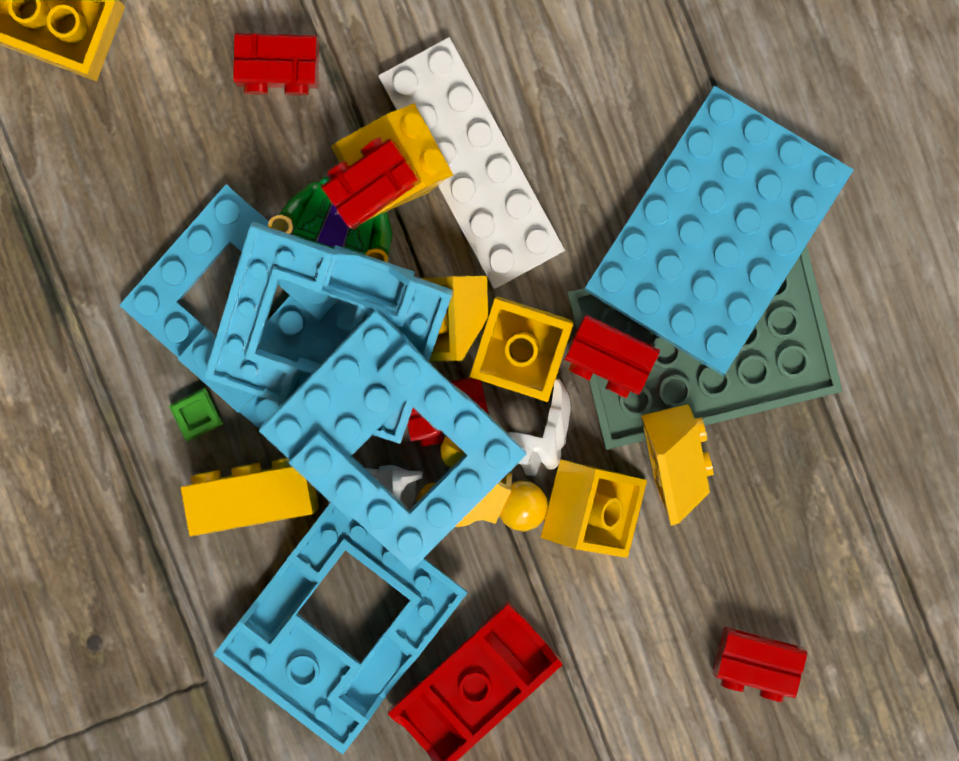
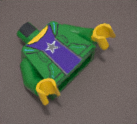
(319, 221)

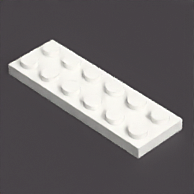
(487, 183)

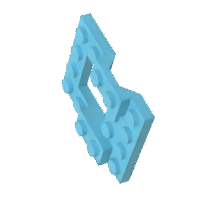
(271, 255)
(303, 326)
(350, 400)
(305, 667)

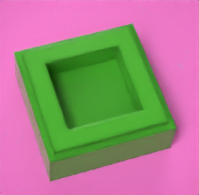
(196, 414)

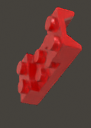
(476, 685)

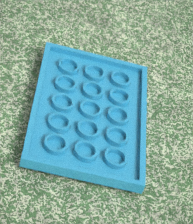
(718, 230)

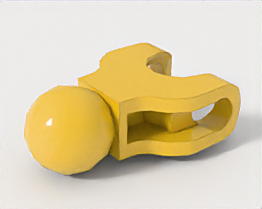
(518, 504)

